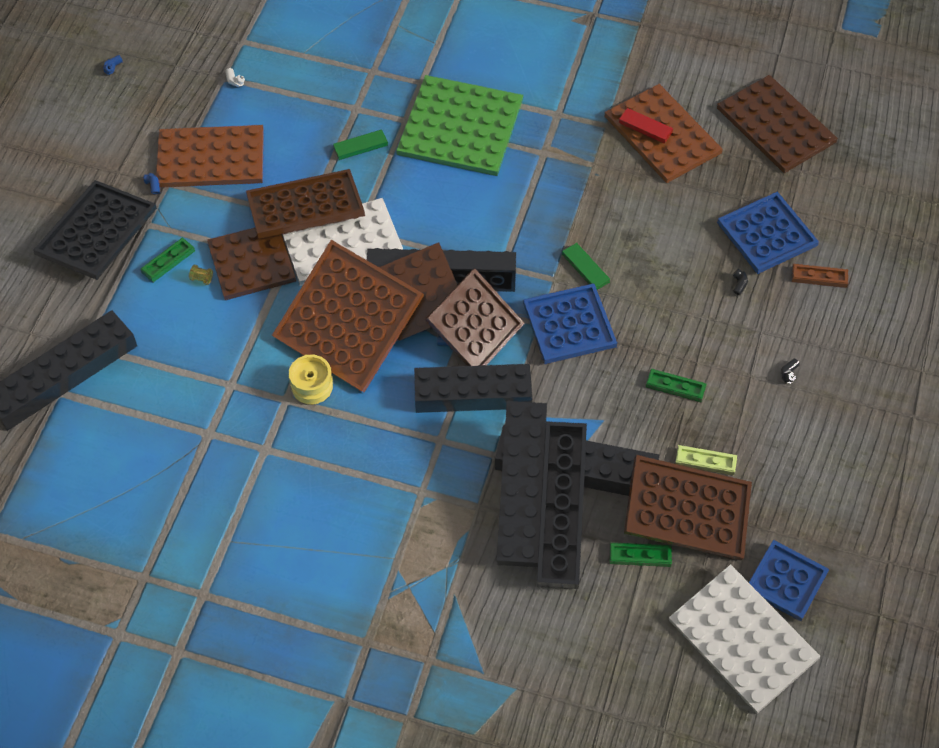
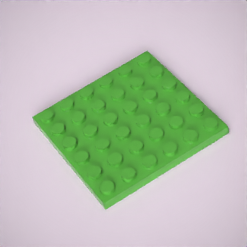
(460, 125)

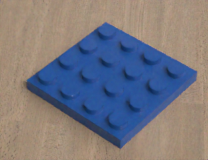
(767, 232)
(569, 323)

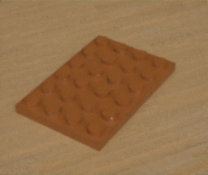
(686, 146)
(210, 156)

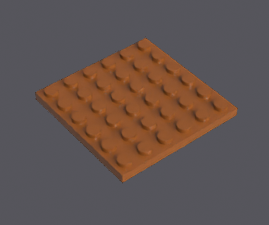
(348, 314)

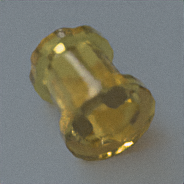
(201, 274)

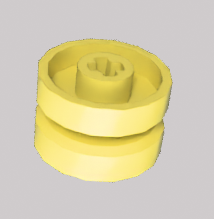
(311, 379)

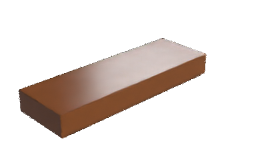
(820, 275)

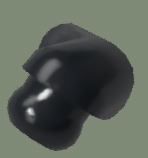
(742, 281)
(787, 370)

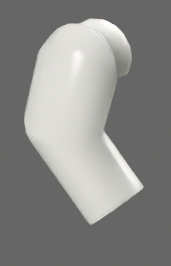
(231, 79)

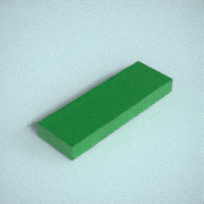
(360, 144)
(167, 260)
(585, 266)
(676, 385)
(640, 554)

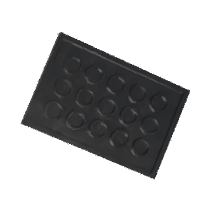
(95, 229)

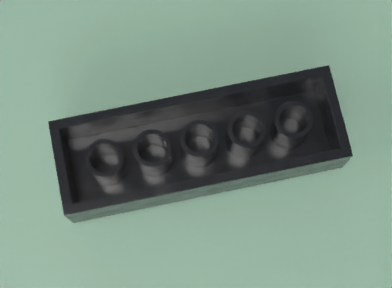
(471, 387)

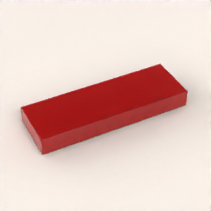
(645, 125)

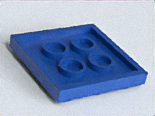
(788, 580)

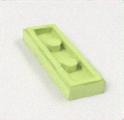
(706, 460)

